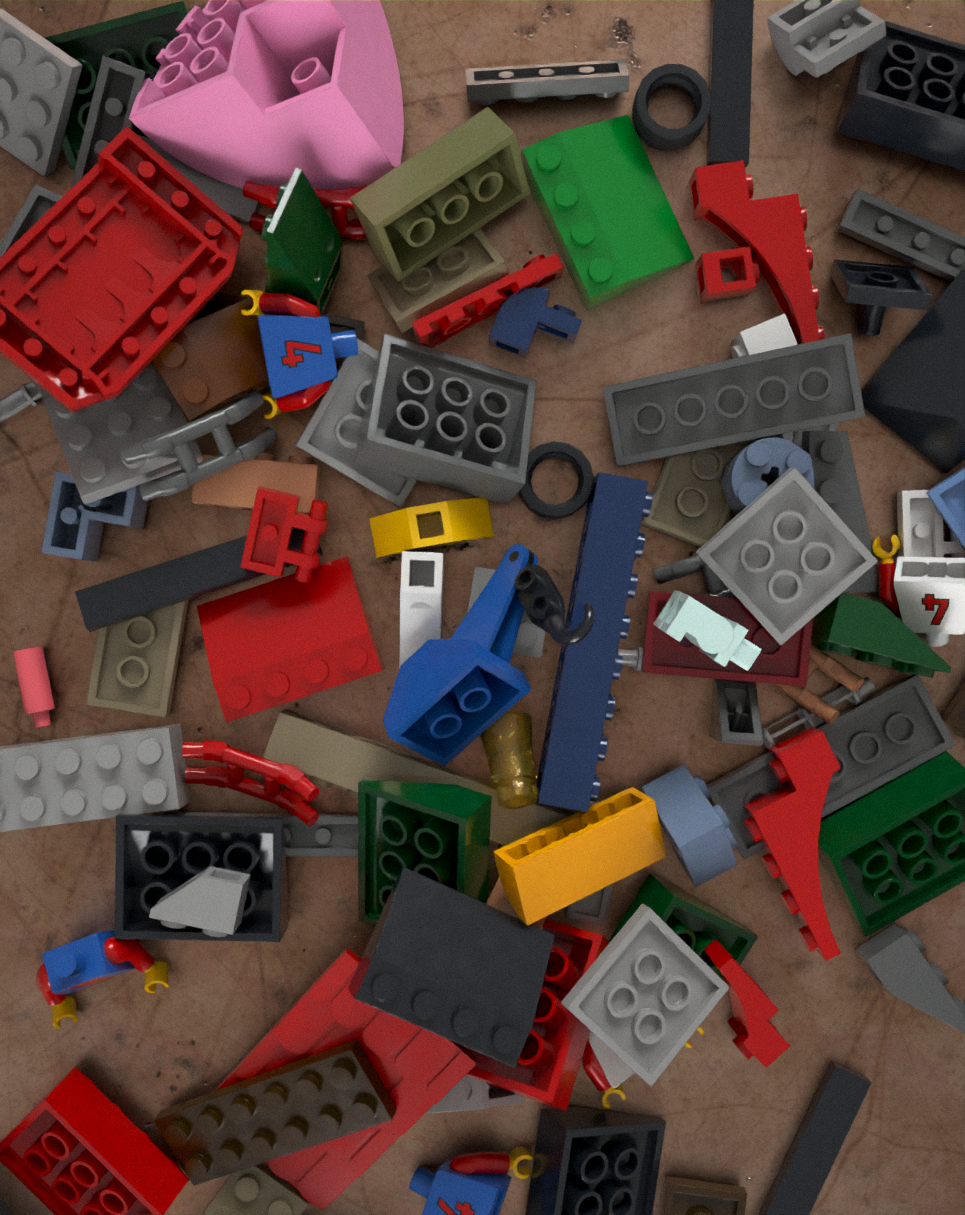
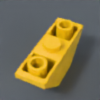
(431, 526)

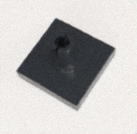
(877, 288)

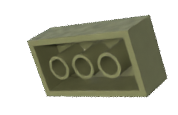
(442, 194)

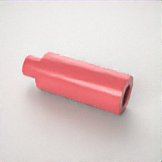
(34, 684)

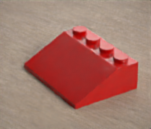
(288, 640)
(557, 1037)
(88, 1156)

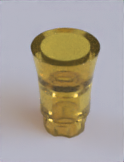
(511, 759)

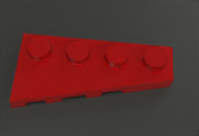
(476, 307)

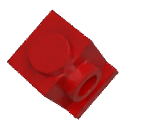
(737, 263)

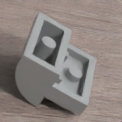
(822, 33)

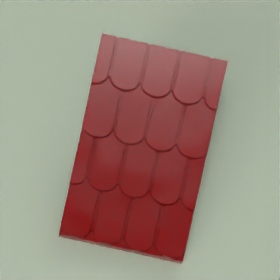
(409, 1061)

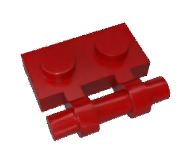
(271, 533)

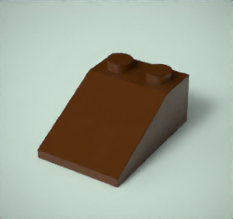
(214, 361)

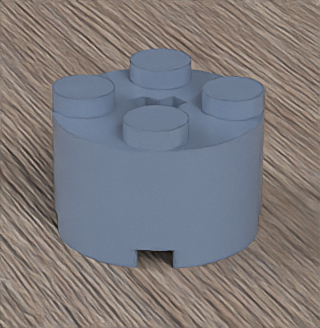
(766, 456)

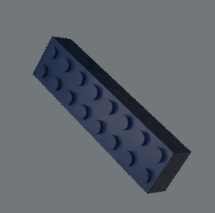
(586, 669)

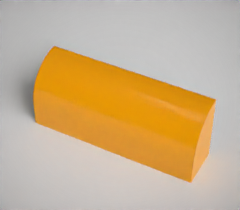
(580, 854)

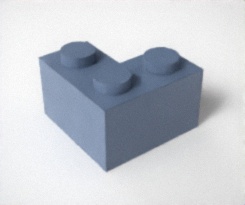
(77, 528)
(693, 826)

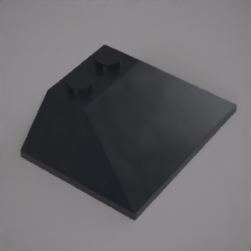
(923, 382)

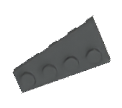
(839, 487)

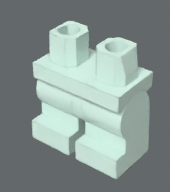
(712, 633)

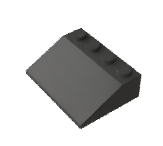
(447, 421)

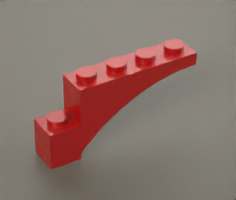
(774, 233)
(790, 827)

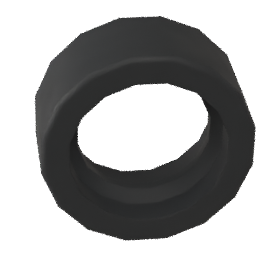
(671, 76)
(585, 483)

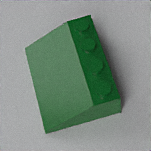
(604, 208)

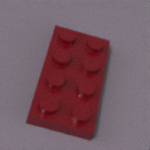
(775, 664)

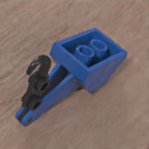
(465, 683)

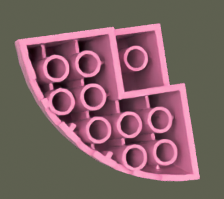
(277, 90)

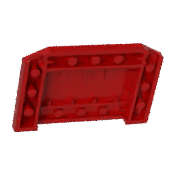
(112, 274)

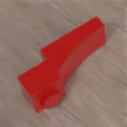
(750, 1010)

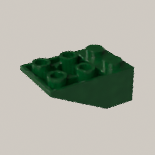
(302, 244)
(875, 634)

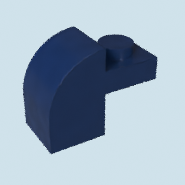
(525, 314)

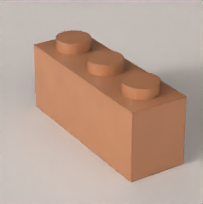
(238, 484)

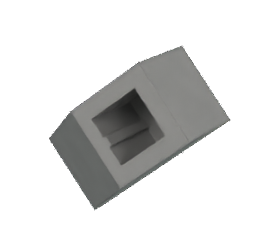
(206, 901)

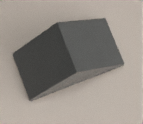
(735, 713)

